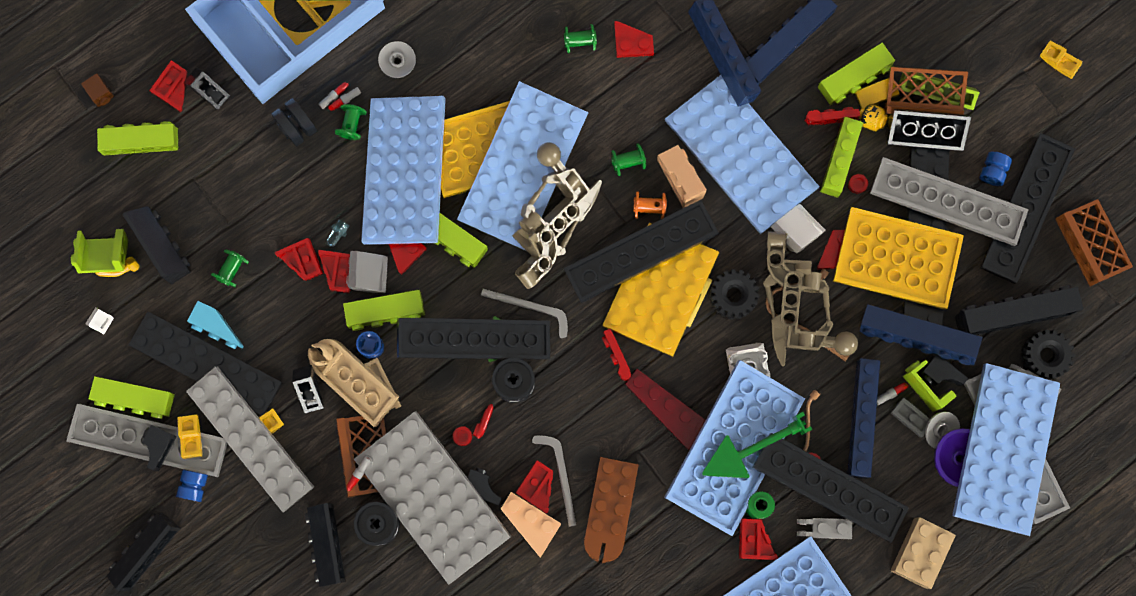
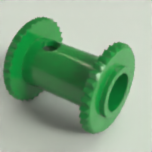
(580, 38)
(351, 120)
(628, 159)
(230, 268)
(767, 502)

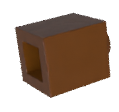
(97, 90)

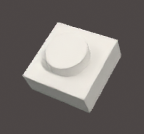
(99, 320)

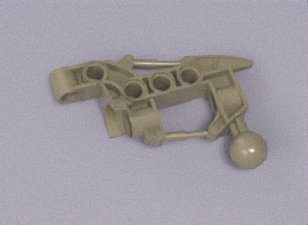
(578, 199)
(788, 335)

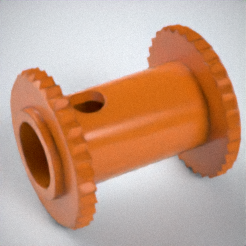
(647, 205)

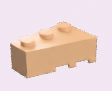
(681, 176)
(531, 522)

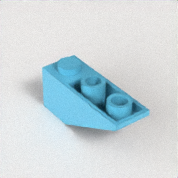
(209, 319)

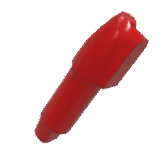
(481, 427)

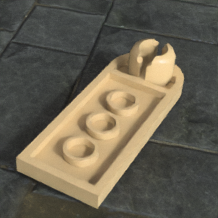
(352, 380)

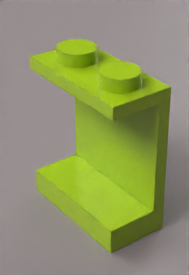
(100, 254)
(925, 393)

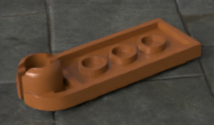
(610, 509)

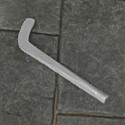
(563, 327)
(545, 440)

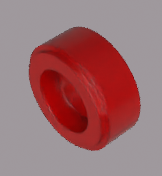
(858, 183)
(462, 436)

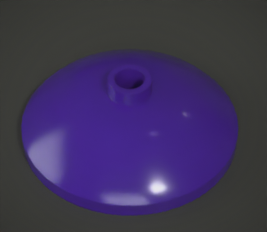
(946, 451)

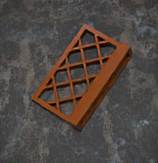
(928, 107)
(1082, 248)
(347, 451)

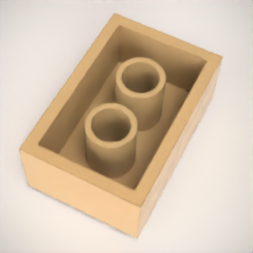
(923, 553)

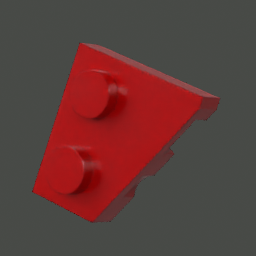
(632, 42)
(171, 86)
(831, 252)
(406, 254)
(301, 259)
(336, 270)
(537, 486)
(755, 541)

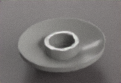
(395, 51)
(945, 421)

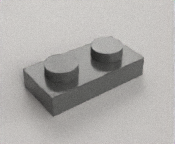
(911, 417)

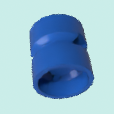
(995, 168)
(370, 345)
(191, 485)

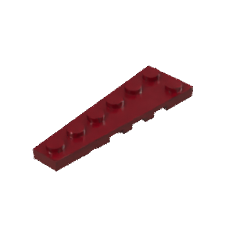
(674, 414)

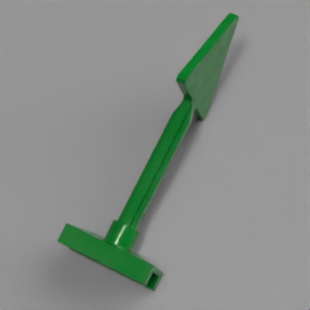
(728, 461)

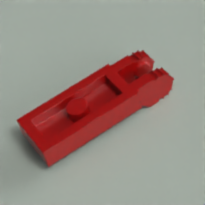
(831, 116)
(617, 356)

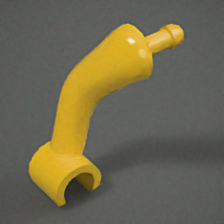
(131, 264)

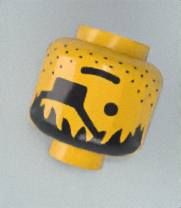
(873, 117)

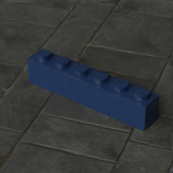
(789, 38)
(724, 51)
(920, 334)
(863, 418)

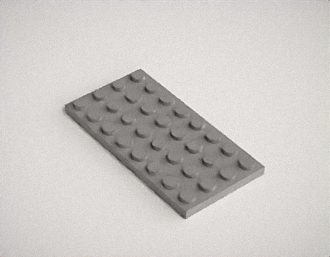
(433, 498)

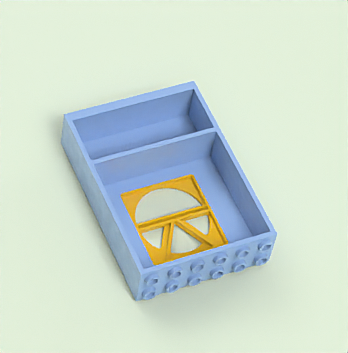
(264, 50)

